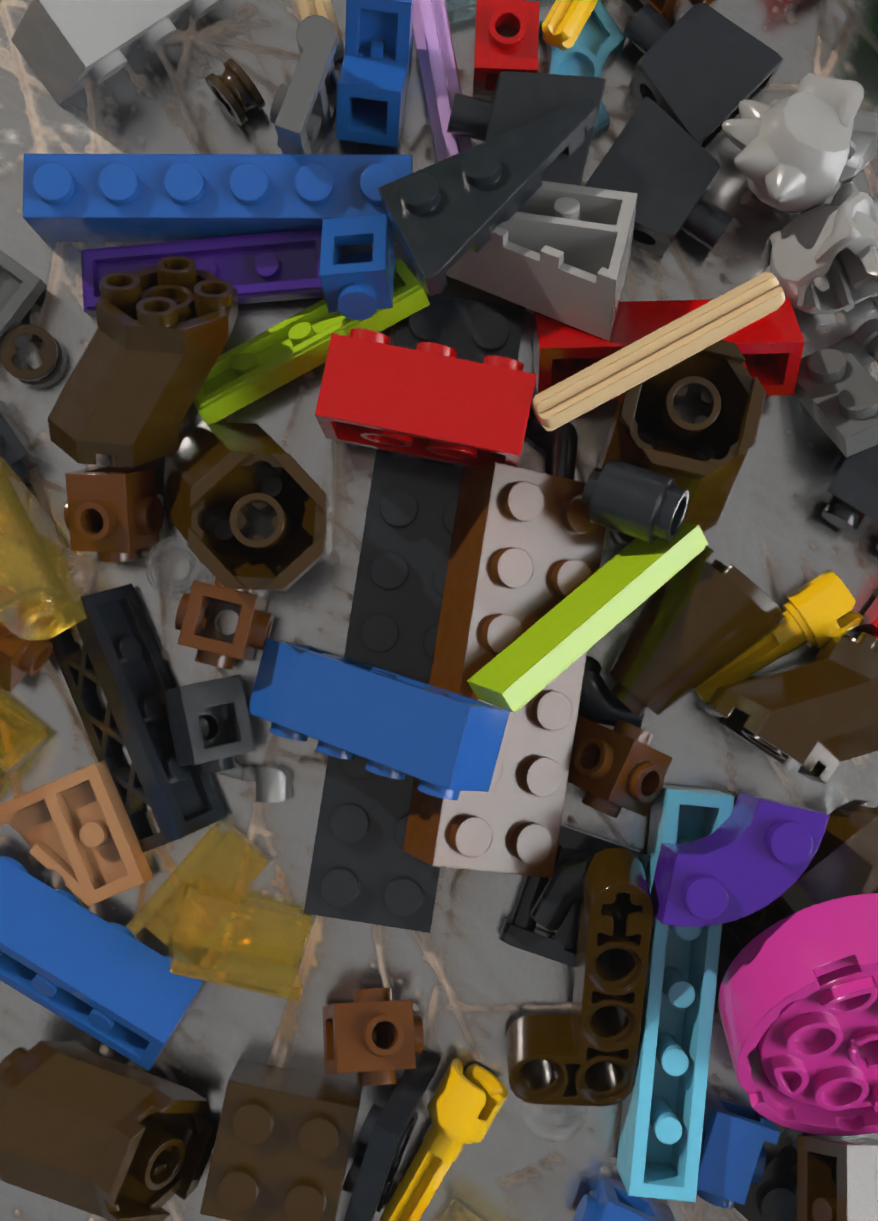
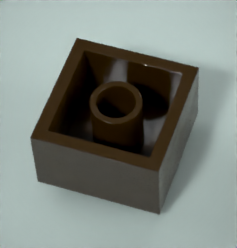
(281, 1145)

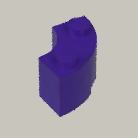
(738, 865)

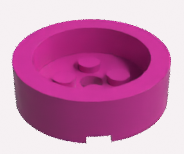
(806, 1018)

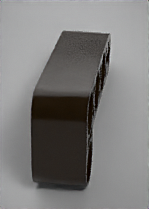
(595, 1049)

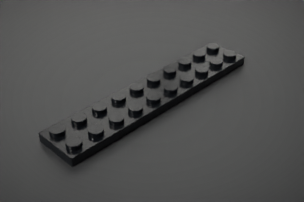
(394, 625)

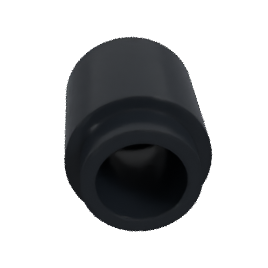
(635, 501)

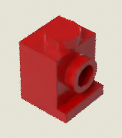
(501, 54)

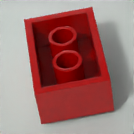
(424, 400)

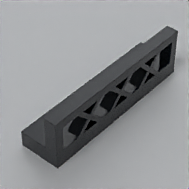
(128, 666)

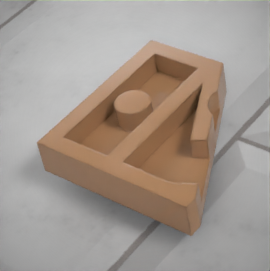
(81, 833)

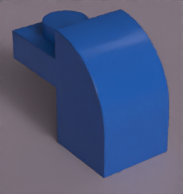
(375, 71)

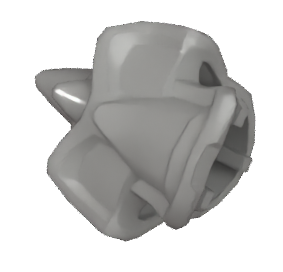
(804, 142)
(829, 253)

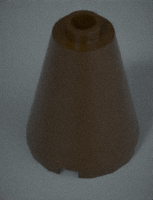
(690, 633)

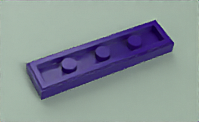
(258, 265)

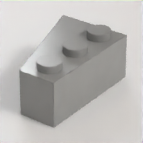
(89, 39)
(560, 255)

